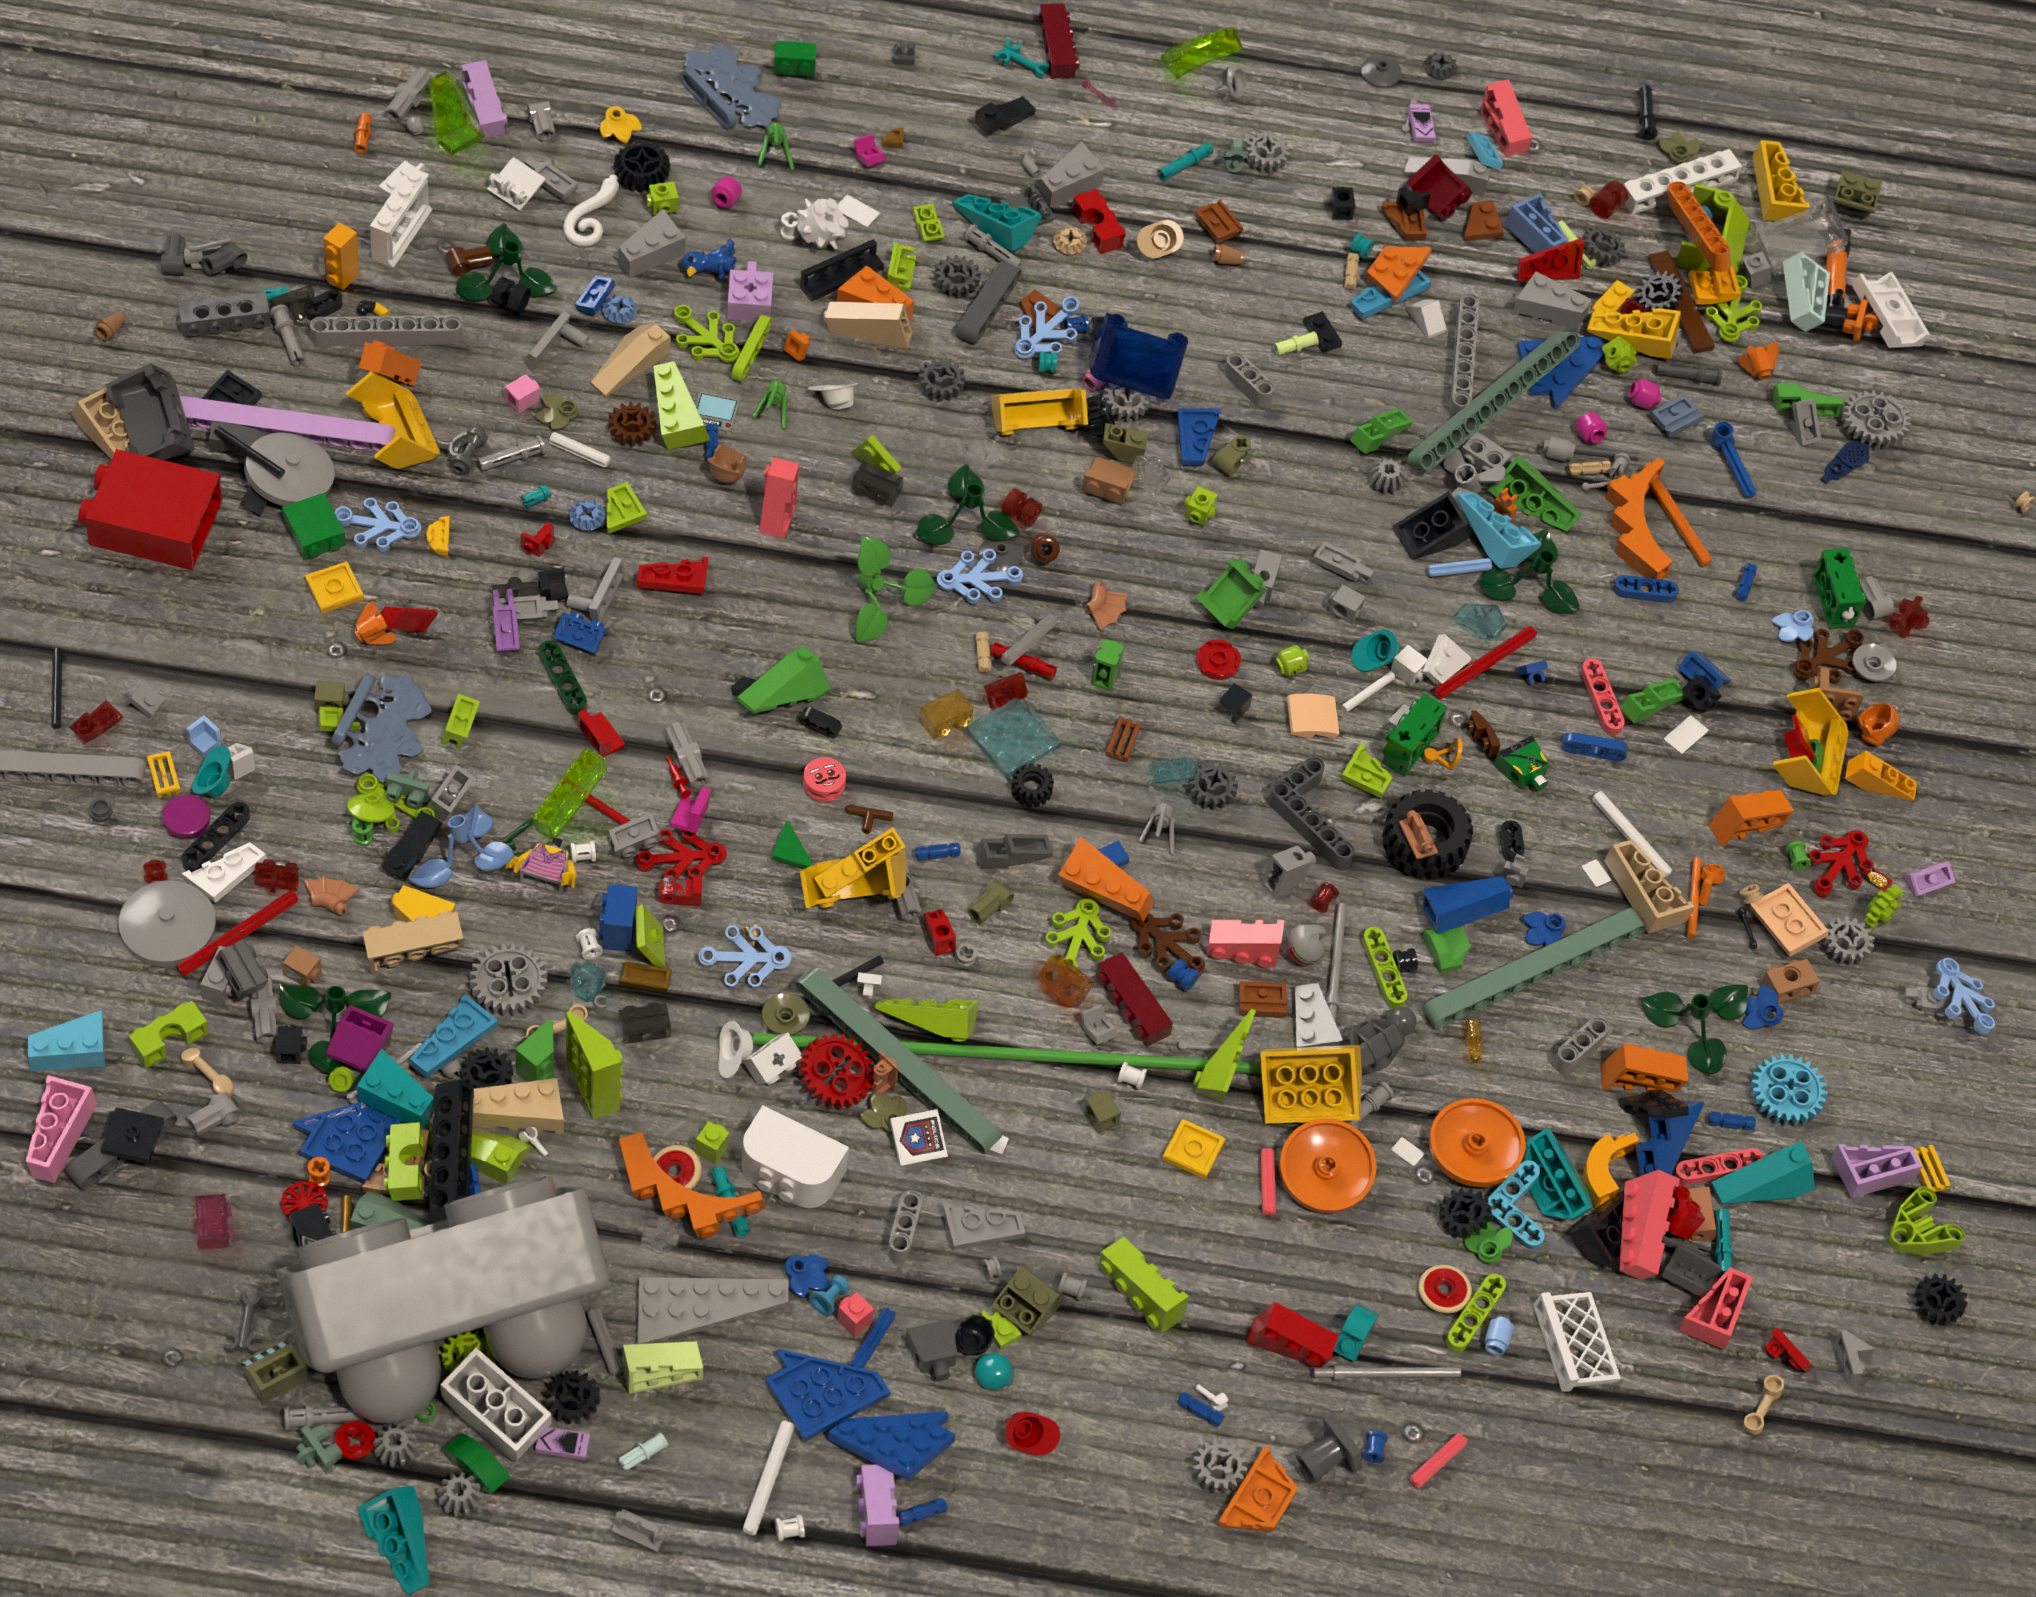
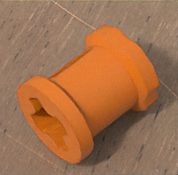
(322, 1170)

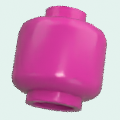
(726, 192)
(1644, 394)
(1591, 428)

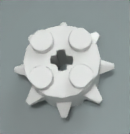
(822, 223)

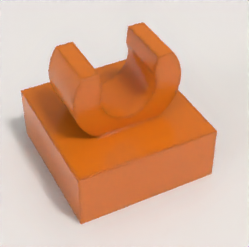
(797, 344)

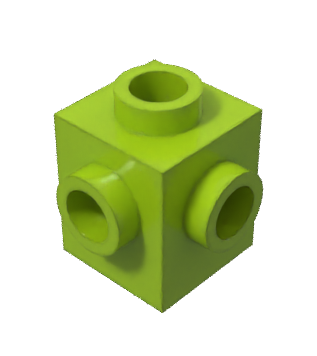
(663, 197)
(1619, 355)
(1201, 506)

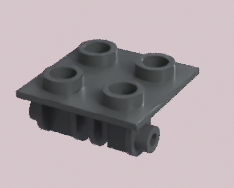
(1032, 199)

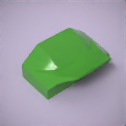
(1447, 948)

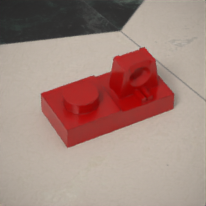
(1781, 1344)

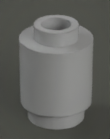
(1559, 449)

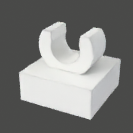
(869, 982)

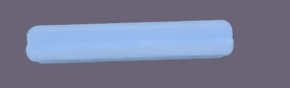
(1459, 567)

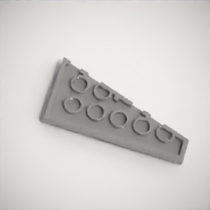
(697, 1304)

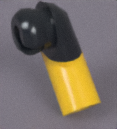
(373, 306)

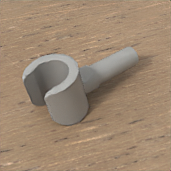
(600, 999)

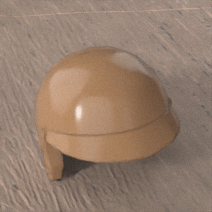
(727, 464)

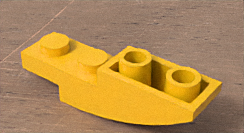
(860, 862)

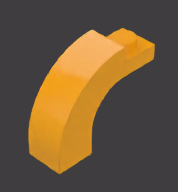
(1596, 1170)

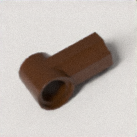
(463, 260)

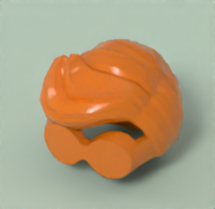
(1879, 723)

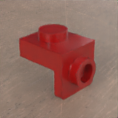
(538, 544)

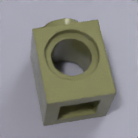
(330, 695)
(1102, 1111)

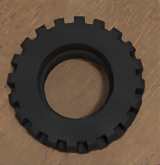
(1439, 813)

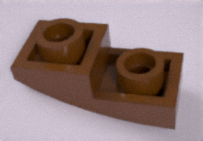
(1483, 732)

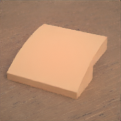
(1313, 715)

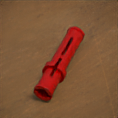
(1030, 663)

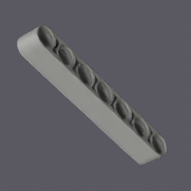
(386, 329)
(1464, 353)
(71, 769)

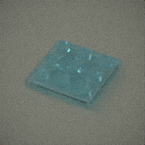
(1013, 736)

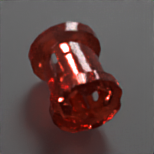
(1324, 897)

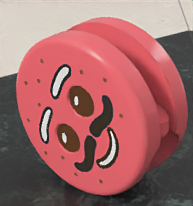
(824, 779)

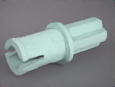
(643, 1452)

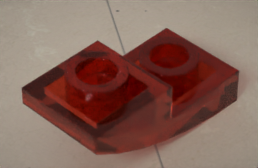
(98, 722)

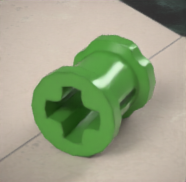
(359, 832)
(1798, 855)

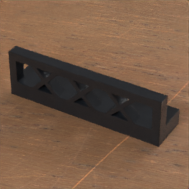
(828, 281)

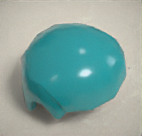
(994, 1371)

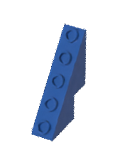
(1667, 1140)

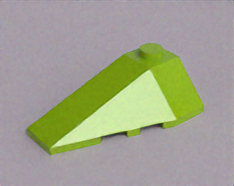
(947, 1019)

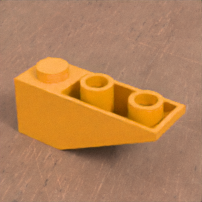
(1877, 776)

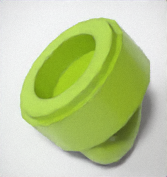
(341, 1079)

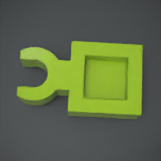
(330, 718)
(1005, 1329)

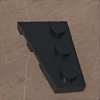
(1656, 1103)

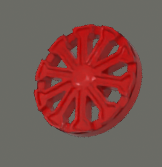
(303, 1199)

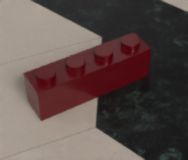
(1057, 40)
(1134, 999)

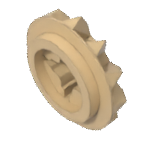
(1062, 244)

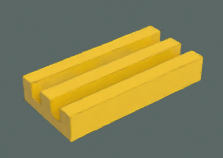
(167, 789)
(1924, 1152)

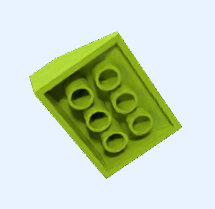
(594, 1067)

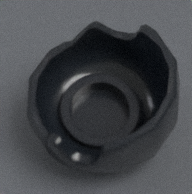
(975, 1335)

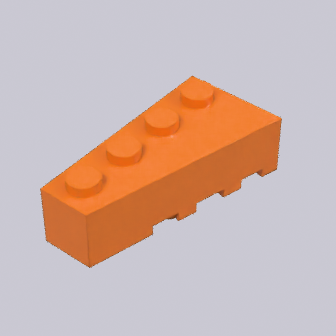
(1102, 880)

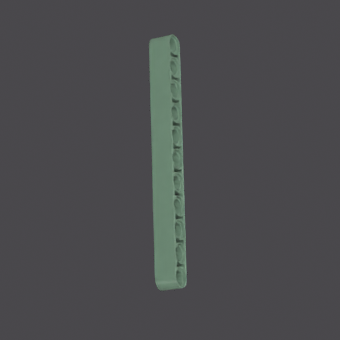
(1493, 400)
(1533, 968)
(911, 1070)

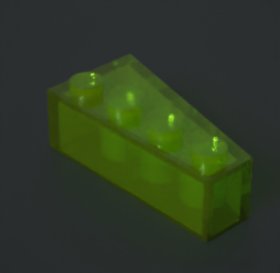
(453, 114)

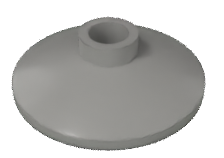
(1874, 655)

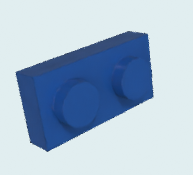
(595, 294)

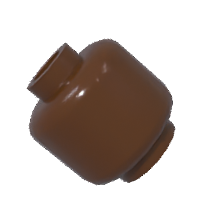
(1043, 555)

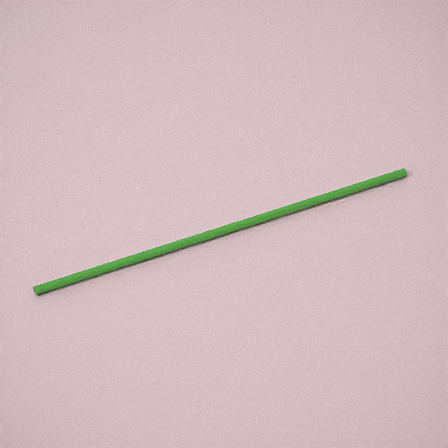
(1040, 1055)

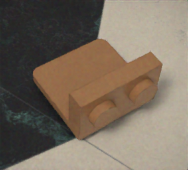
(1108, 480)
(1844, 701)

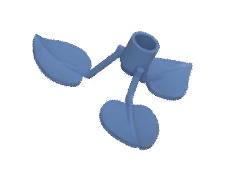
(464, 827)

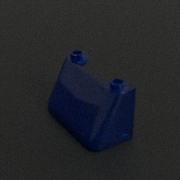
(1137, 358)

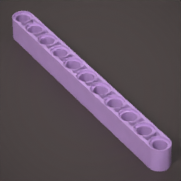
(318, 428)

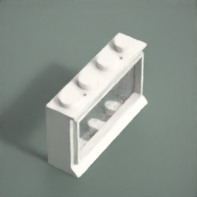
(400, 218)

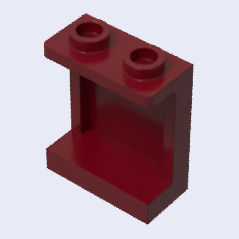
(1444, 186)

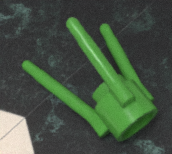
(776, 137)
(774, 395)

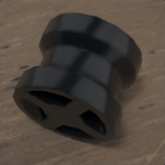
(1406, 960)

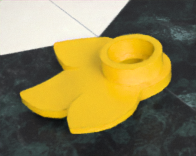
(619, 126)

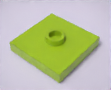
(649, 936)

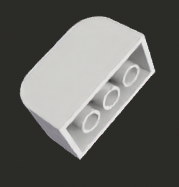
(792, 1159)
(495, 1405)

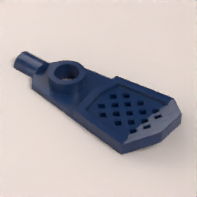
(1847, 460)

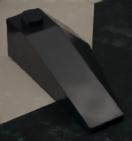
(1601, 1233)

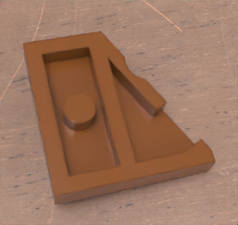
(1483, 222)
(1408, 226)
(1027, 306)

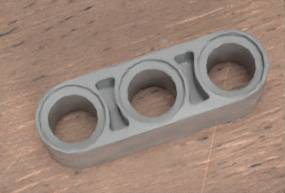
(1249, 379)
(1584, 1036)
(902, 1236)

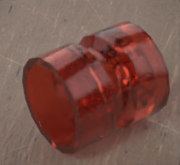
(1608, 199)
(1023, 508)

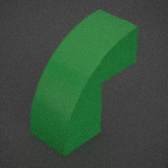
(478, 1461)

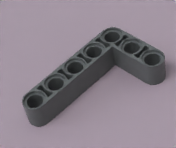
(1307, 815)

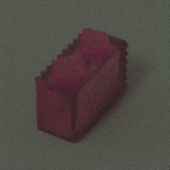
(212, 1221)

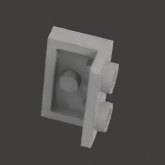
(635, 835)

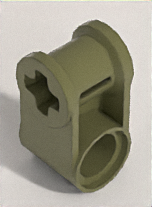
(1233, 455)

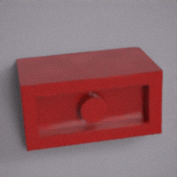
(408, 618)
(600, 733)
(1798, 741)

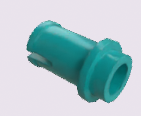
(270, 293)
(536, 496)

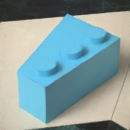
(69, 1045)

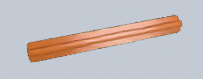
(1681, 523)

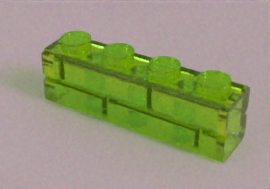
(569, 794)

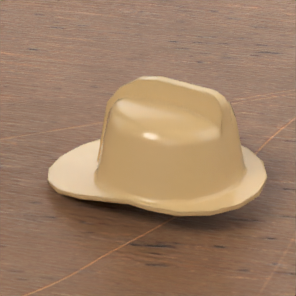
(1160, 239)

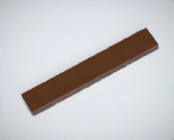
(1690, 319)

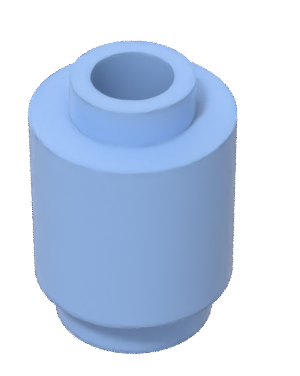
(1498, 1335)

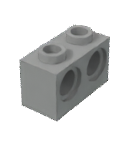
(1484, 453)

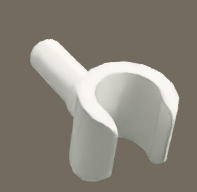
(532, 1131)
(1217, 1402)

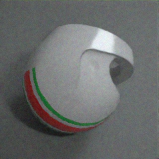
(1305, 944)

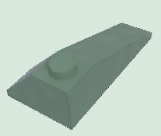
(377, 1208)

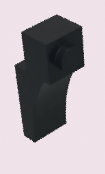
(1003, 115)
(412, 846)

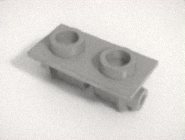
(639, 1530)

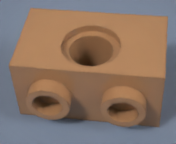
(1802, 983)

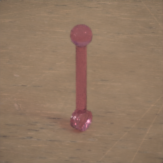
(1086, 84)

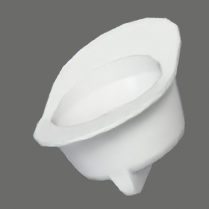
(837, 396)
(734, 1048)

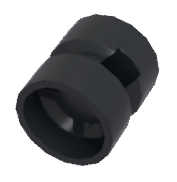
(512, 295)

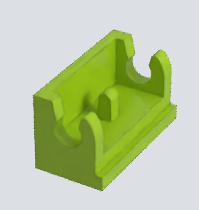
(901, 267)
(460, 720)

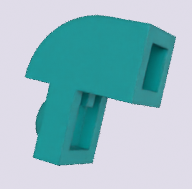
(1356, 1331)

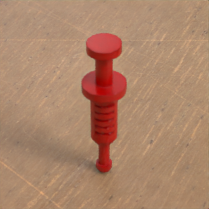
(679, 780)

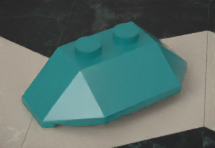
(1559, 1184)

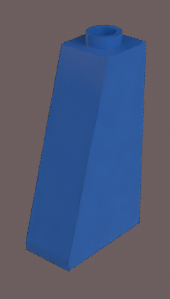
(1465, 902)

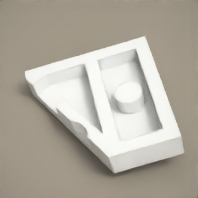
(1445, 660)

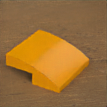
(1714, 286)

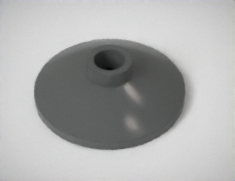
(1381, 71)
(1009, 556)

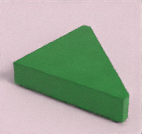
(790, 850)

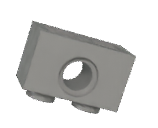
(450, 792)

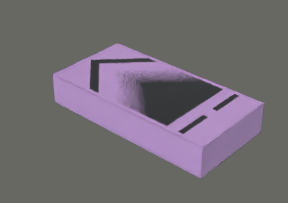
(1421, 123)
(563, 1443)

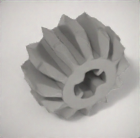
(1387, 475)
(392, 1437)
(449, 1494)

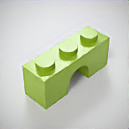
(183, 1022)
(404, 1142)

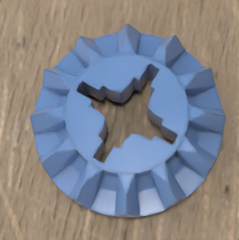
(626, 313)
(585, 522)

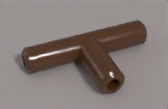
(869, 814)

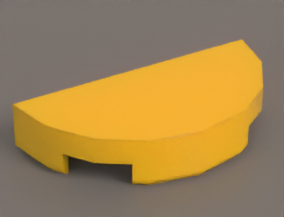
(438, 536)

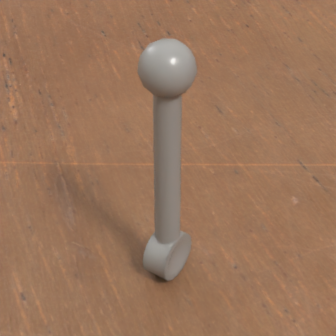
(1405, 128)
(1586, 486)
(1183, 1046)

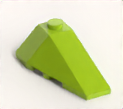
(1219, 1071)
(496, 1154)

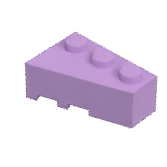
(483, 98)
(1874, 1169)
(877, 1506)

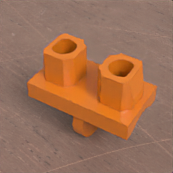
(1865, 321)

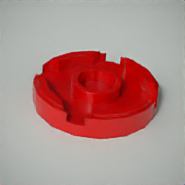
(1218, 659)

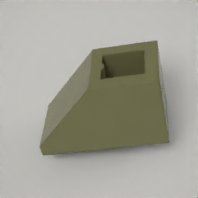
(1124, 442)

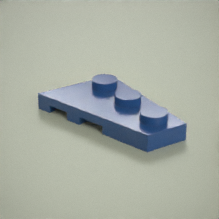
(1195, 433)

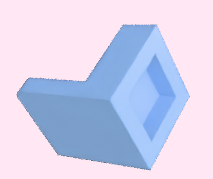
(203, 736)

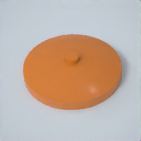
(1476, 1142)
(1327, 1165)

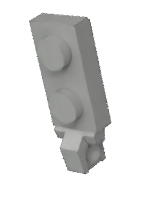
(555, 181)
(1343, 563)
(532, 607)
(1925, 1000)

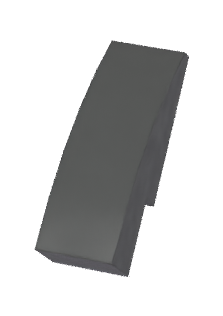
(245, 434)
(1013, 850)

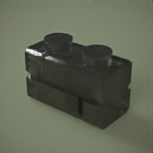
(877, 484)
(644, 1023)

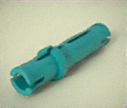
(1192, 157)
(727, 1190)
(1723, 1253)

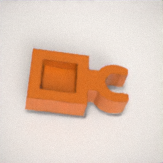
(1505, 504)

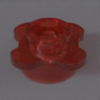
(155, 865)

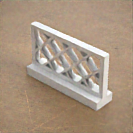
(1557, 1340)

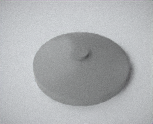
(305, 463)
(166, 922)

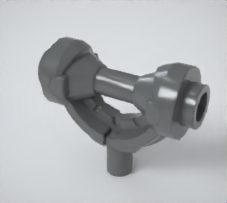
(473, 438)

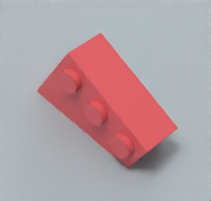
(1505, 118)
(779, 497)
(1245, 942)
(1718, 1311)

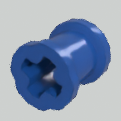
(1083, 321)
(1375, 1446)

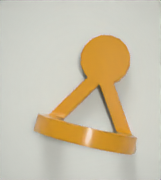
(1431, 755)

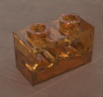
(1067, 976)

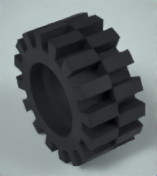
(1032, 774)

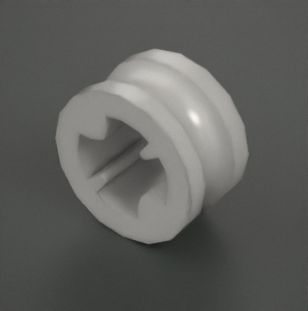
(968, 949)
(991, 1268)

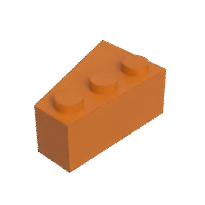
(872, 288)

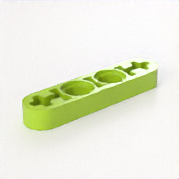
(751, 348)
(1381, 968)
(1476, 1313)

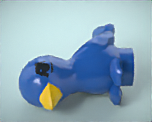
(717, 261)

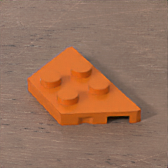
(1397, 268)
(1261, 1496)

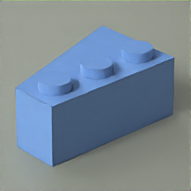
(1534, 225)

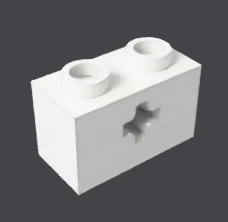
(760, 1062)

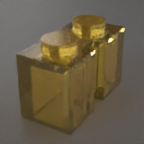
(946, 712)

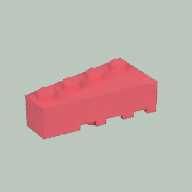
(1645, 1223)

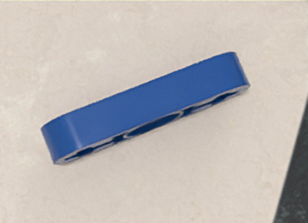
(1629, 592)
(1606, 748)

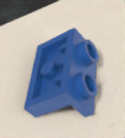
(580, 633)

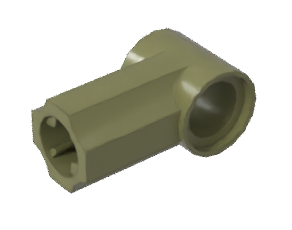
(995, 897)

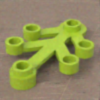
(683, 315)
(1731, 331)
(377, 789)
(1080, 932)

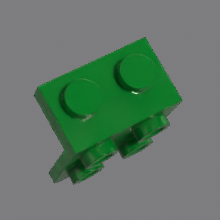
(794, 58)

